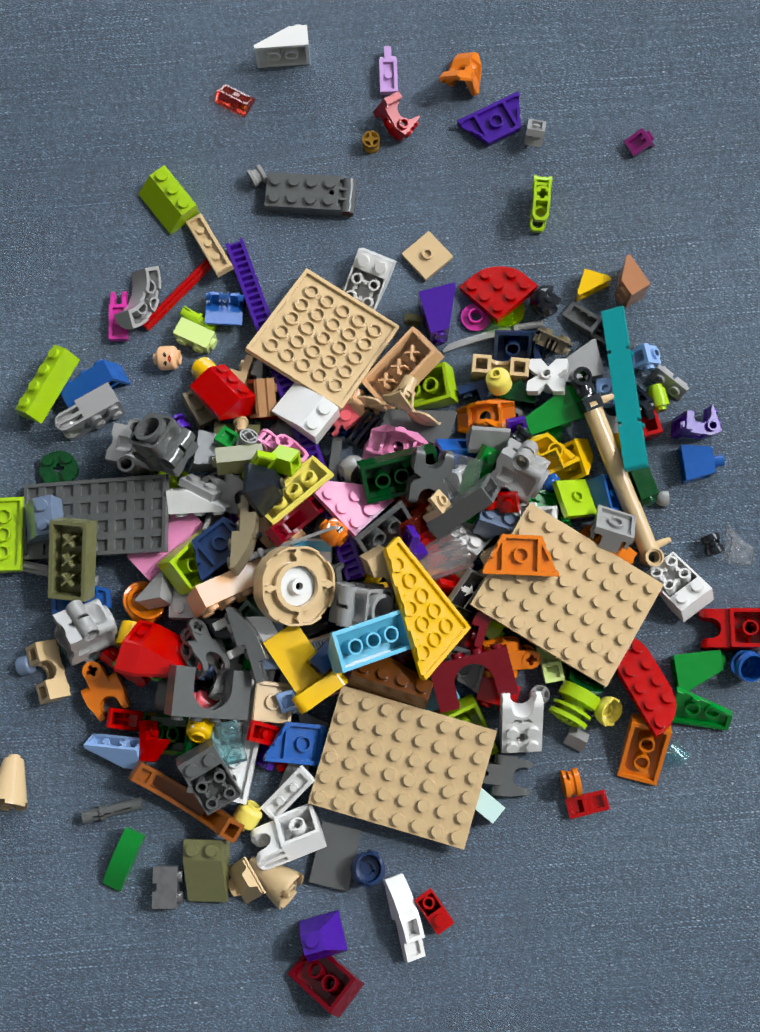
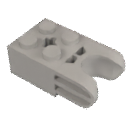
(90, 412)

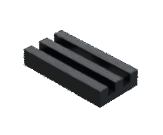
(364, 434)

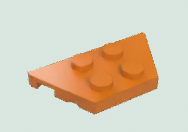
(520, 556)

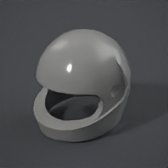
(348, 469)

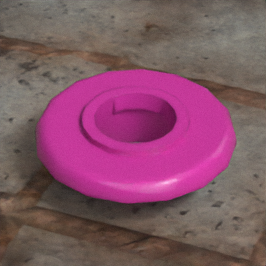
(472, 324)

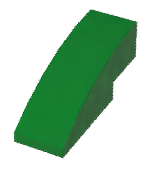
(123, 858)

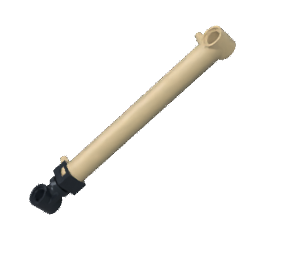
(592, 409)

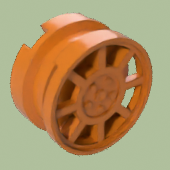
(571, 783)

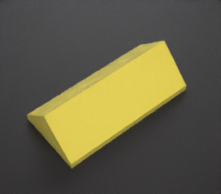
(299, 487)

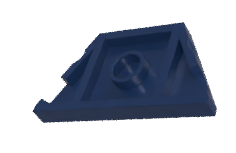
(212, 547)

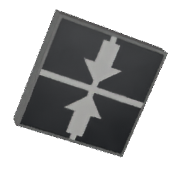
(466, 589)

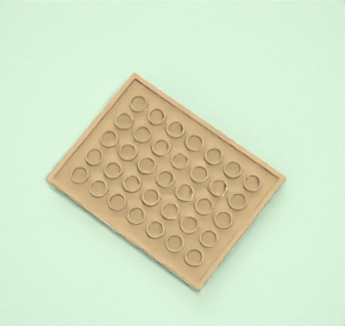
(584, 613)
(402, 767)

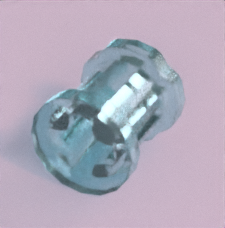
(678, 752)

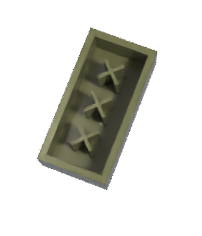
(72, 559)

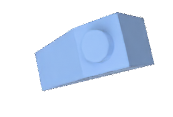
(118, 749)

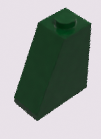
(644, 486)

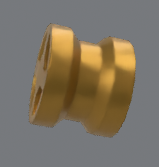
(371, 137)

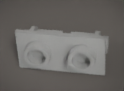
(674, 387)

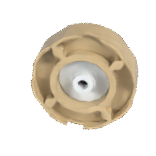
(294, 585)

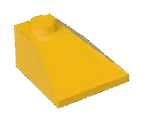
(580, 469)

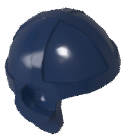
(367, 868)

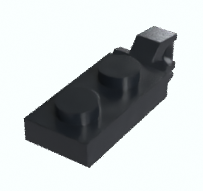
(646, 403)

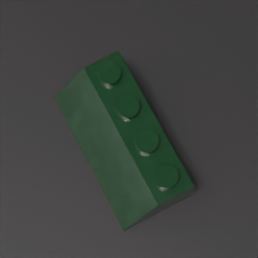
(387, 474)

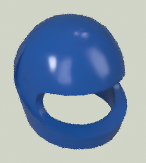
(746, 665)

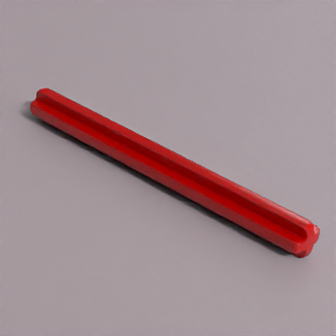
(178, 294)

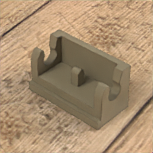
(198, 412)

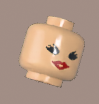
(167, 358)

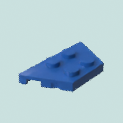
(297, 744)

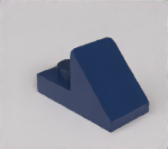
(476, 388)

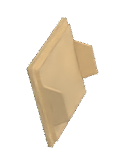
(244, 881)

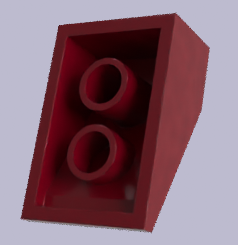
(327, 982)

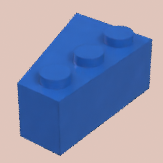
(88, 380)

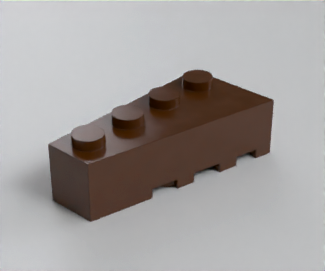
(392, 681)

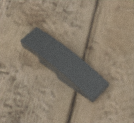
(587, 323)

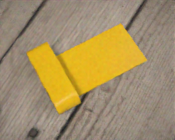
(290, 652)

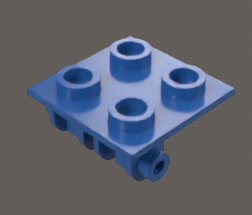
(224, 309)

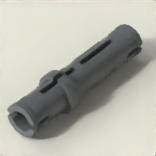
(104, 812)

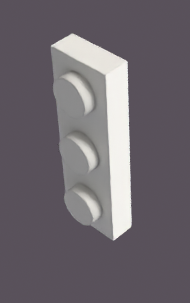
(288, 792)

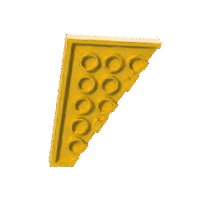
(427, 613)

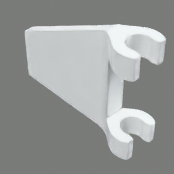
(262, 624)

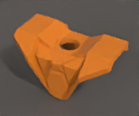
(471, 74)
(498, 408)

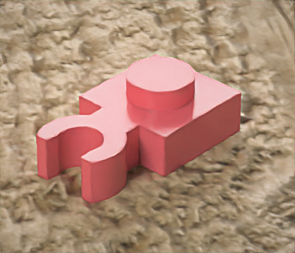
(346, 420)

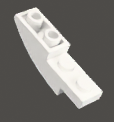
(406, 915)

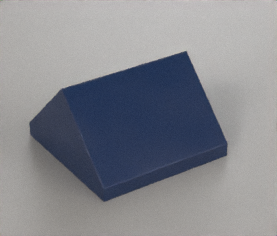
(512, 344)

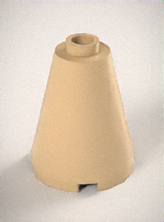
(13, 784)
(278, 883)

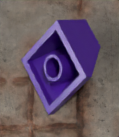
(322, 936)

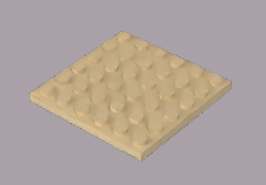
(322, 338)

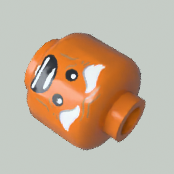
(334, 537)

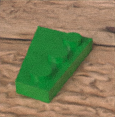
(700, 712)

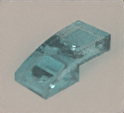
(231, 742)

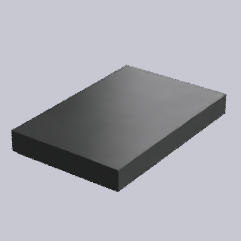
(333, 862)

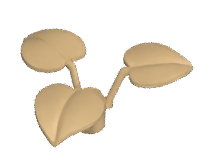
(399, 400)

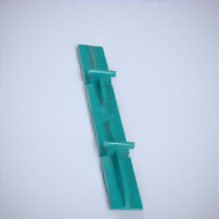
(624, 389)

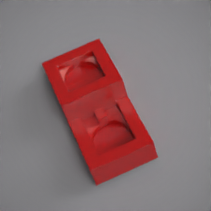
(587, 804)

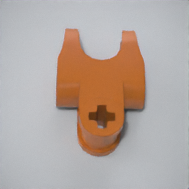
(521, 655)
(101, 688)

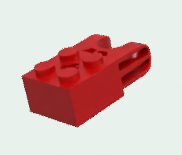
(731, 629)

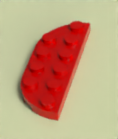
(647, 688)

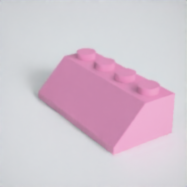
(179, 530)

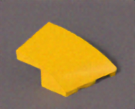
(554, 452)

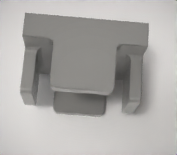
(614, 527)

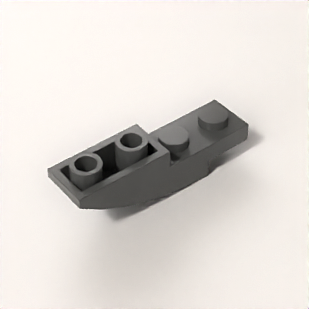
(246, 634)

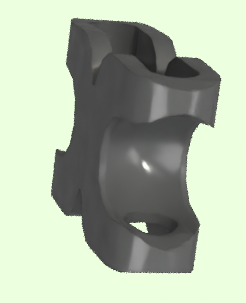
(428, 475)

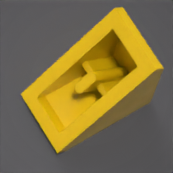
(591, 283)

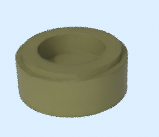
(412, 320)

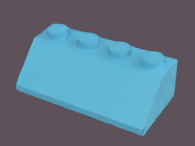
(367, 642)

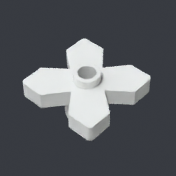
(547, 377)

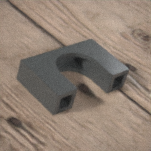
(182, 703)

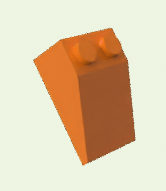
(642, 753)

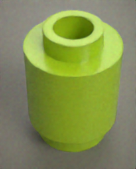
(659, 396)

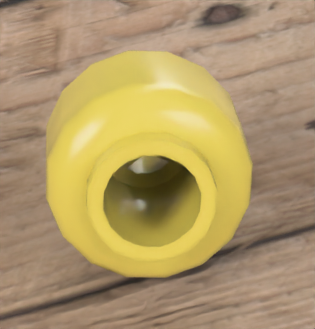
(498, 381)
(248, 814)

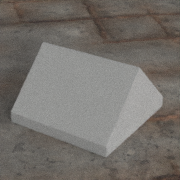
(490, 436)

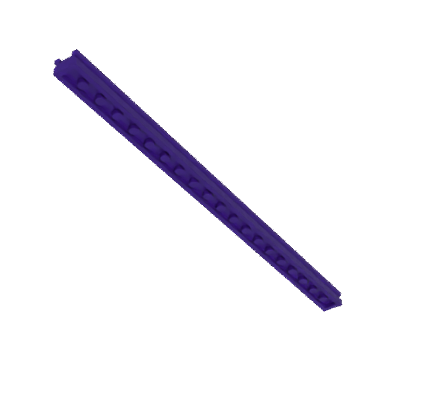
(260, 313)

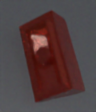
(234, 100)

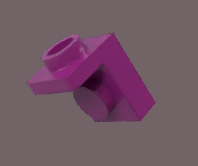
(639, 141)

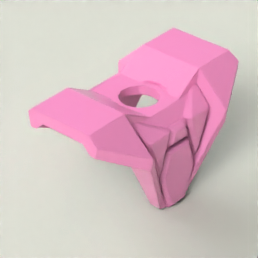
(384, 436)

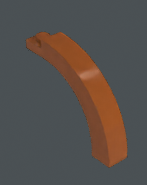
(176, 793)

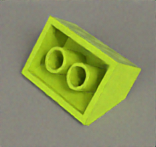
(168, 200)

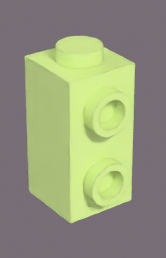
(195, 335)

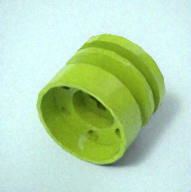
(574, 705)

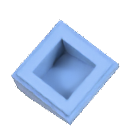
(285, 702)

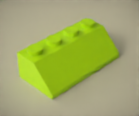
(47, 384)

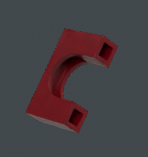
(494, 658)

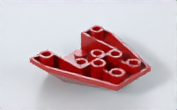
(149, 651)

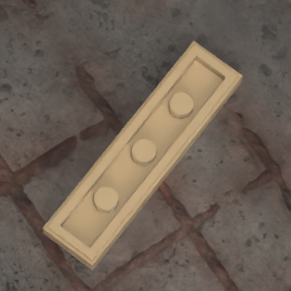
(209, 245)

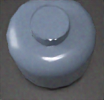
(23, 667)

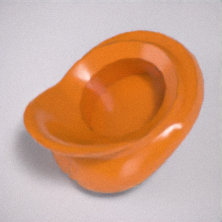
(136, 610)

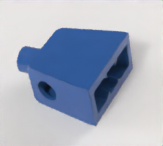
(697, 462)

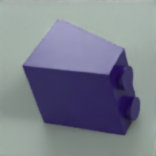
(436, 311)

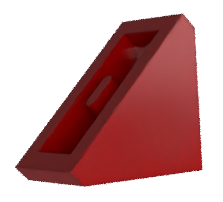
(123, 719)

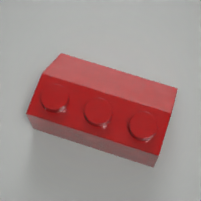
(223, 393)

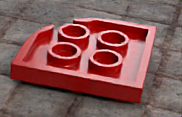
(498, 290)

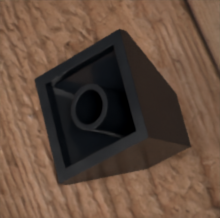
(262, 488)

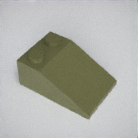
(206, 869)

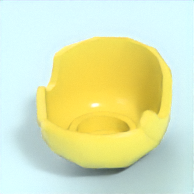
(608, 711)

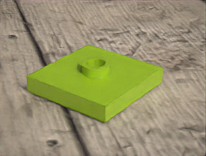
(574, 498)

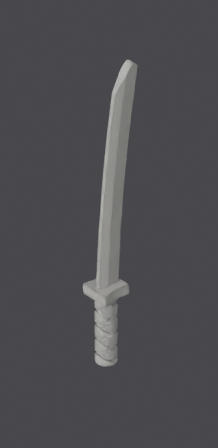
(490, 334)
(260, 553)

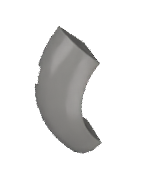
(143, 299)

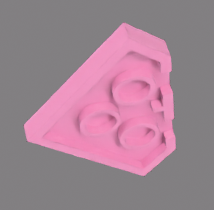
(349, 505)

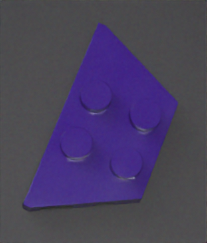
(494, 120)

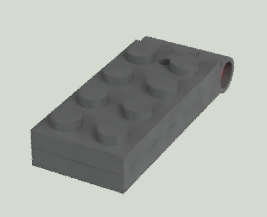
(310, 194)

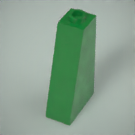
(555, 412)

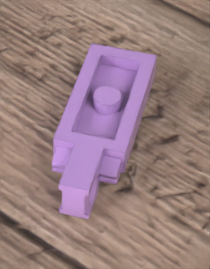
(388, 73)

